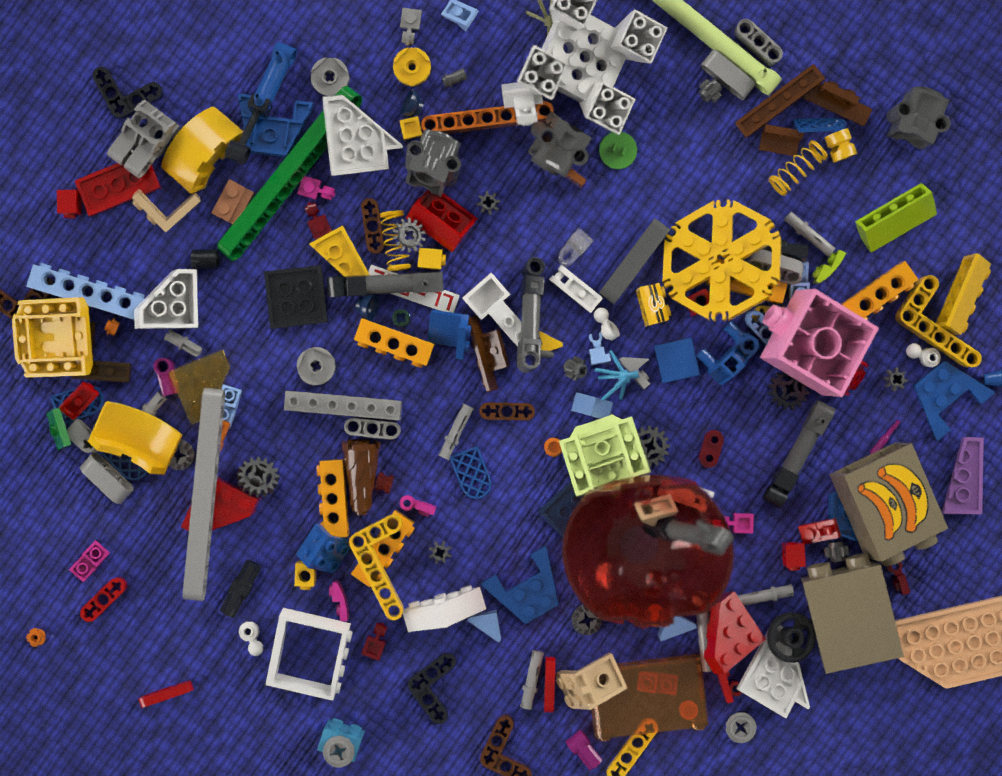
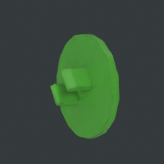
(618, 150)

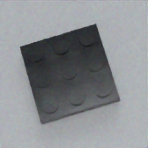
(296, 297)

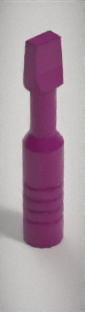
(884, 438)

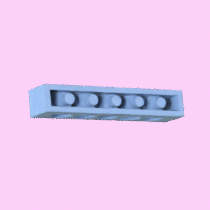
(40, 274)

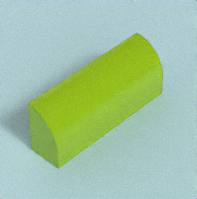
(896, 217)

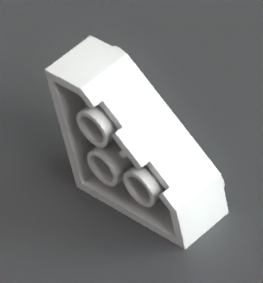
(171, 303)
(444, 609)

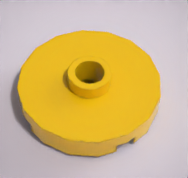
(409, 57)

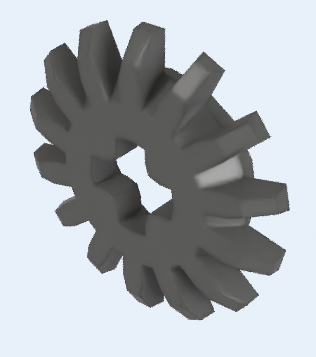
(410, 243)

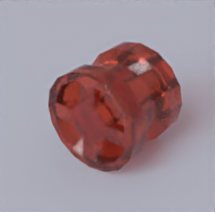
(384, 482)

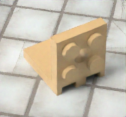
(155, 216)
(583, 687)

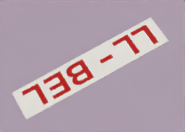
(442, 301)

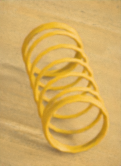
(815, 153)
(388, 215)

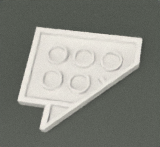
(354, 138)
(773, 681)

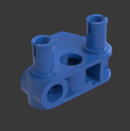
(736, 354)

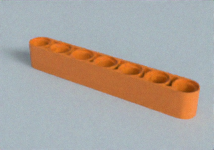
(477, 115)

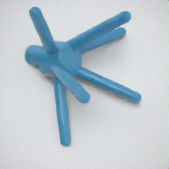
(623, 376)

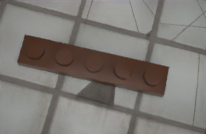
(780, 101)

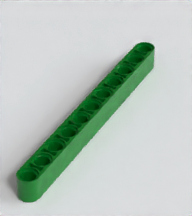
(280, 185)

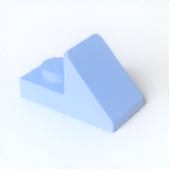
(460, 13)

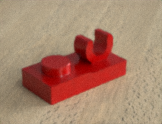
(78, 400)
(819, 531)
(727, 690)

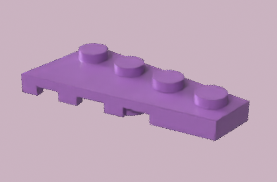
(966, 482)

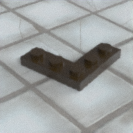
(106, 370)

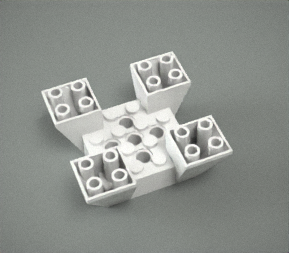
(551, 68)

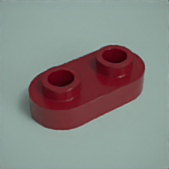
(710, 448)

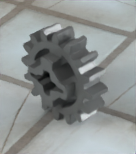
(656, 449)
(259, 474)

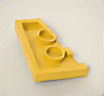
(340, 252)

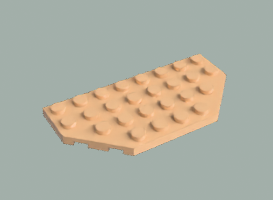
(955, 642)

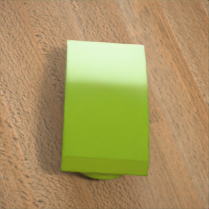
(824, 271)

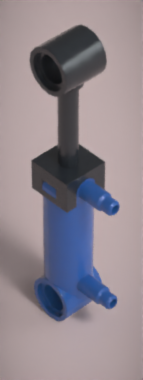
(261, 101)

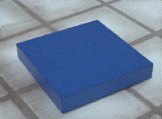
(676, 360)

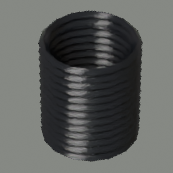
(205, 259)

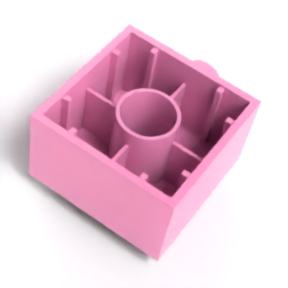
(817, 341)

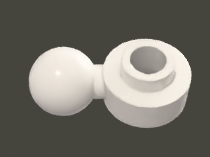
(608, 328)
(915, 351)
(255, 647)

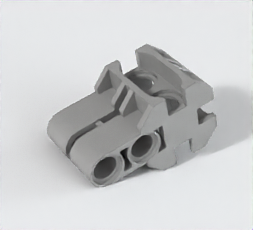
(137, 145)

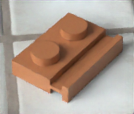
(232, 201)

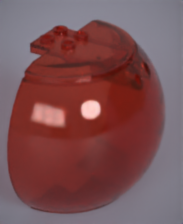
(636, 577)

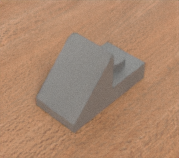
(634, 364)

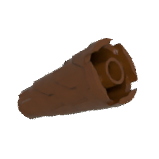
(361, 469)

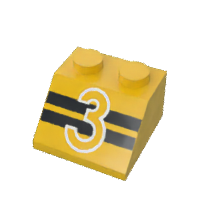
(652, 304)

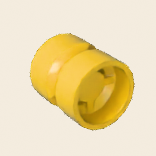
(840, 145)

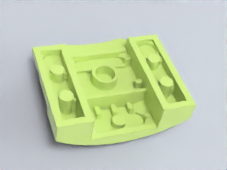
(603, 453)

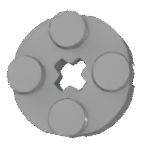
(330, 66)
(313, 355)

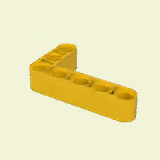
(932, 328)
(376, 564)

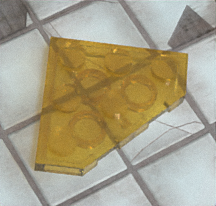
(194, 377)

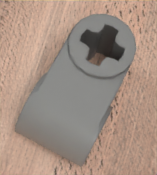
(79, 434)

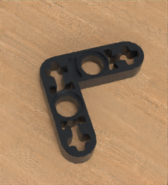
(126, 101)
(426, 689)

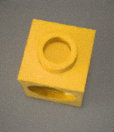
(431, 259)
(299, 581)

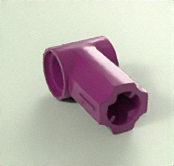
(165, 381)
(581, 746)

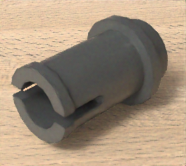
(454, 78)

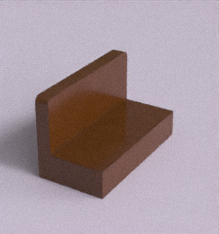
(780, 140)

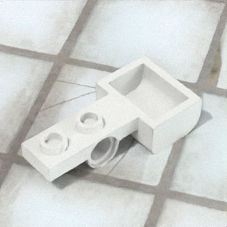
(522, 100)
(488, 299)

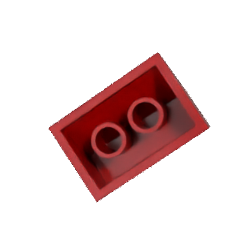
(442, 219)

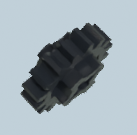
(794, 393)

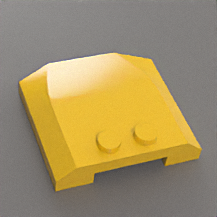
(53, 337)

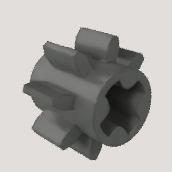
(710, 90)
(492, 199)
(575, 368)
(889, 378)
(836, 551)
(438, 557)

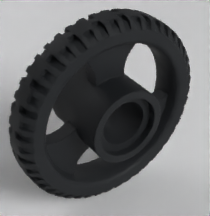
(775, 636)

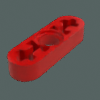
(97, 612)
(549, 688)
(165, 693)

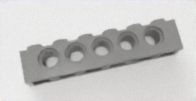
(343, 405)

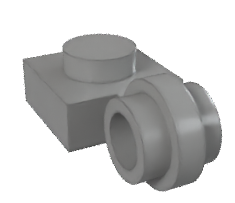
(411, 21)

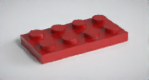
(113, 187)

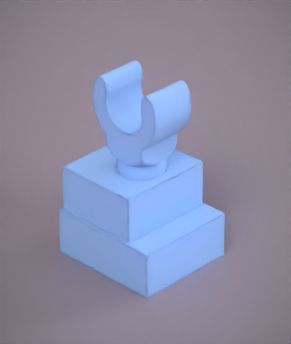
(598, 355)

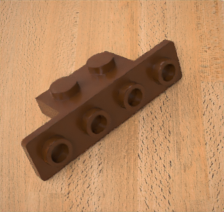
(840, 102)
(489, 352)

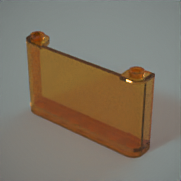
(658, 698)

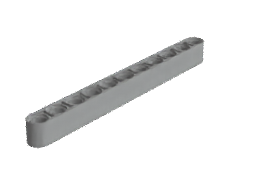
(204, 494)

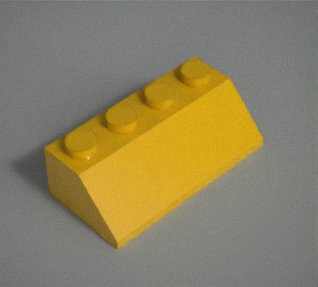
(963, 294)

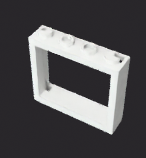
(301, 685)

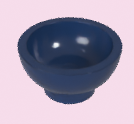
(411, 104)
(368, 306)

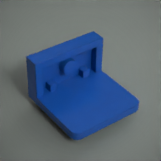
(450, 330)
(322, 550)

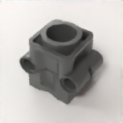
(919, 117)
(558, 146)
(433, 162)

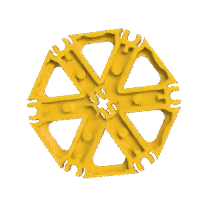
(734, 264)

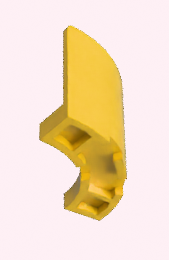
(198, 147)
(137, 435)

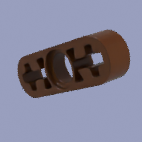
(365, 212)
(512, 405)

